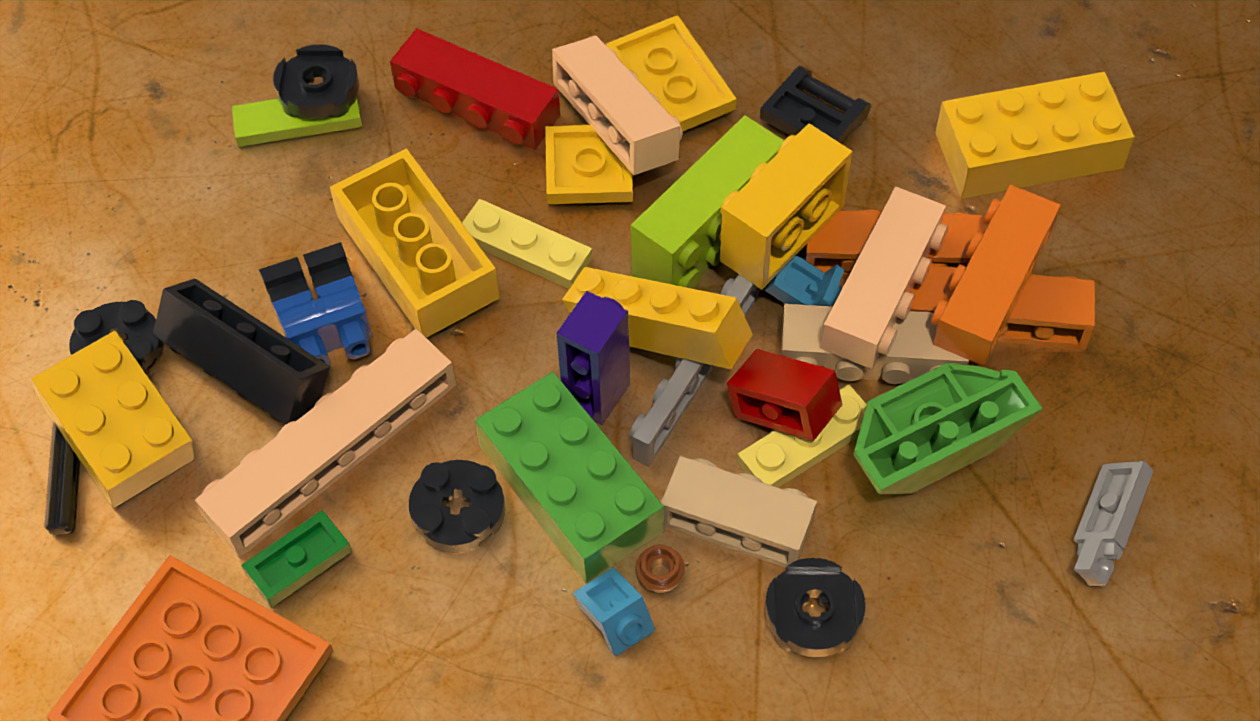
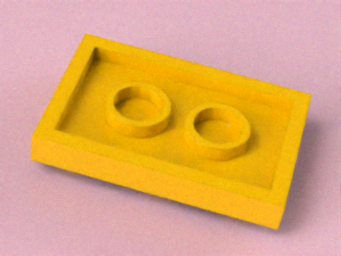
(676, 72)

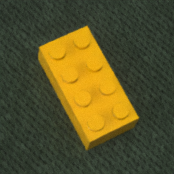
(1033, 135)
(415, 243)

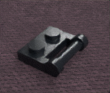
(792, 109)

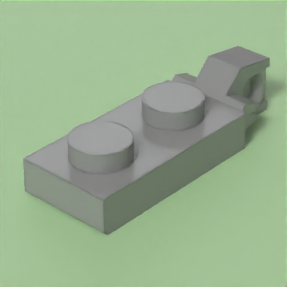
(1110, 518)

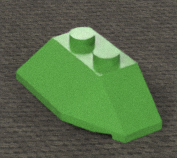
(940, 425)

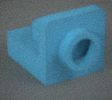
(615, 610)

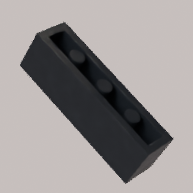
(240, 350)

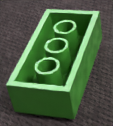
(570, 476)

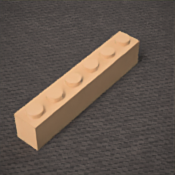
(326, 442)

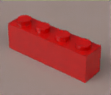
(475, 88)

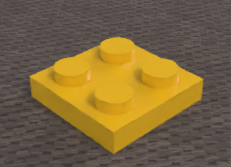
(583, 168)

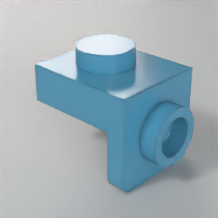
(806, 284)

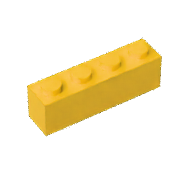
(671, 317)

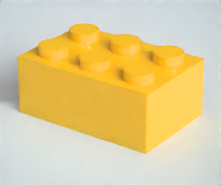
(784, 205)
(113, 418)

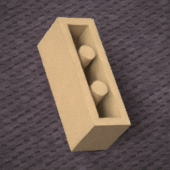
(738, 511)

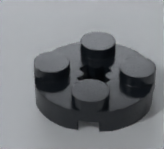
(319, 100)
(129, 321)
(473, 524)
(811, 635)

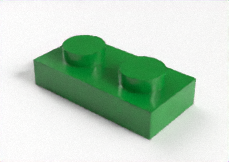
(296, 558)

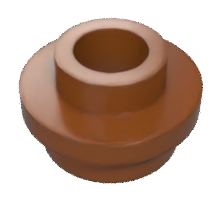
(660, 556)

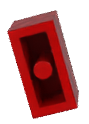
(785, 394)

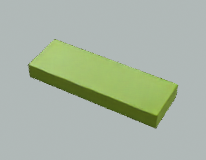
(268, 122)

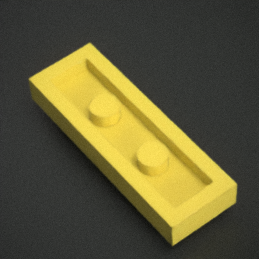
(527, 244)
(784, 456)

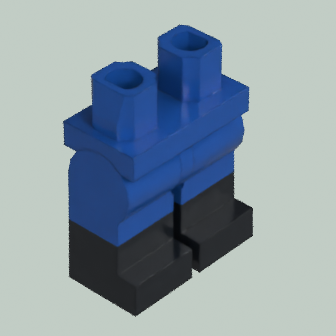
(324, 323)

